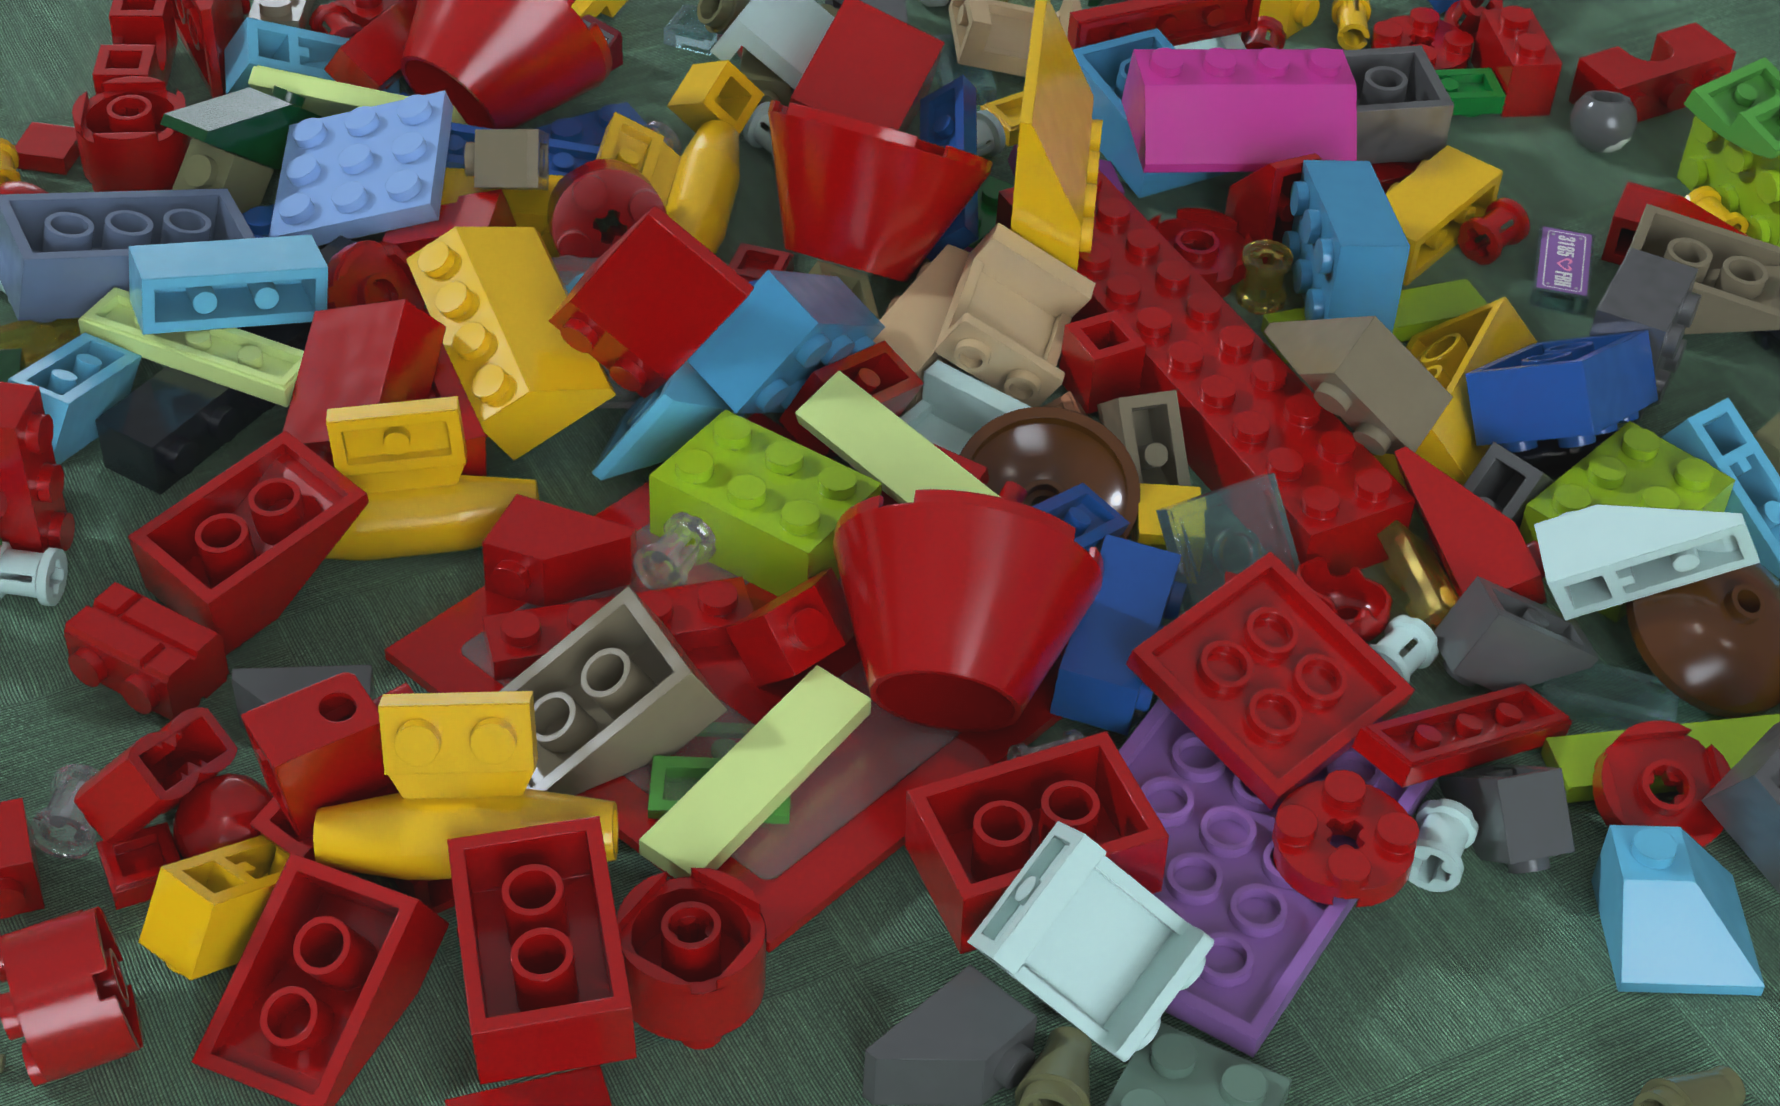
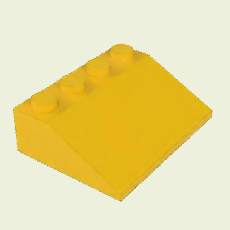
(1055, 146)

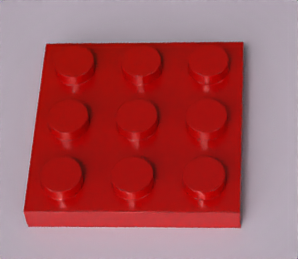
(1269, 678)

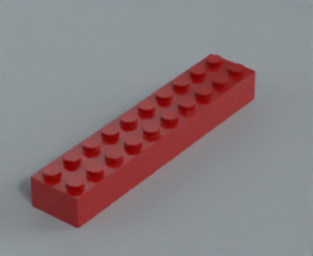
(1235, 396)

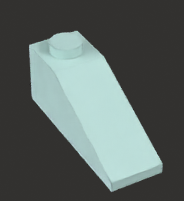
(1631, 552)

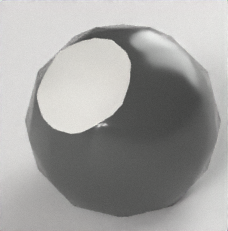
(1603, 121)

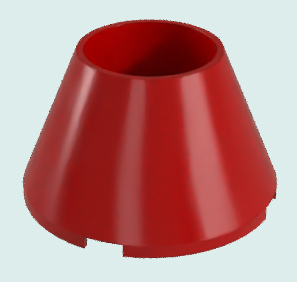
(503, 57)
(866, 189)
(961, 603)

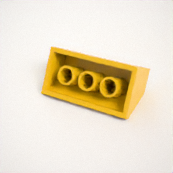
(496, 301)
(1448, 354)

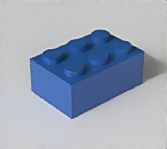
(1562, 391)

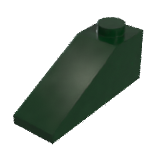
(243, 122)

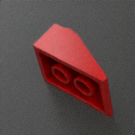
(206, 31)
(649, 303)
(247, 538)
(319, 984)

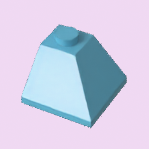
(660, 424)
(1672, 915)

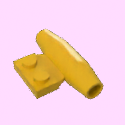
(694, 187)
(411, 469)
(458, 774)

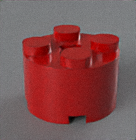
(123, 137)
(590, 194)
(693, 955)
(67, 996)

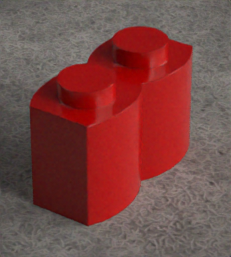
(155, 774)

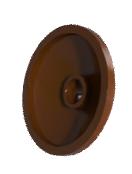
(1054, 451)
(1715, 641)

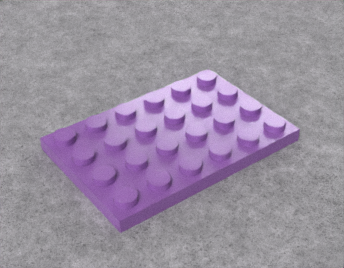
(1227, 882)

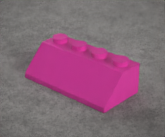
(1239, 107)

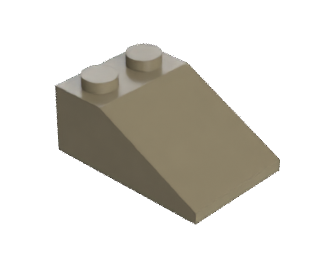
(1735, 272)
(1364, 379)
(613, 698)

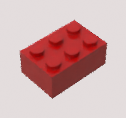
(985, 824)
(541, 950)

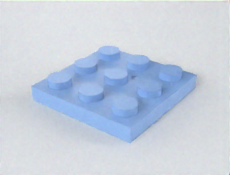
(364, 170)

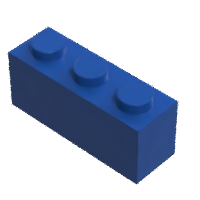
(1130, 608)

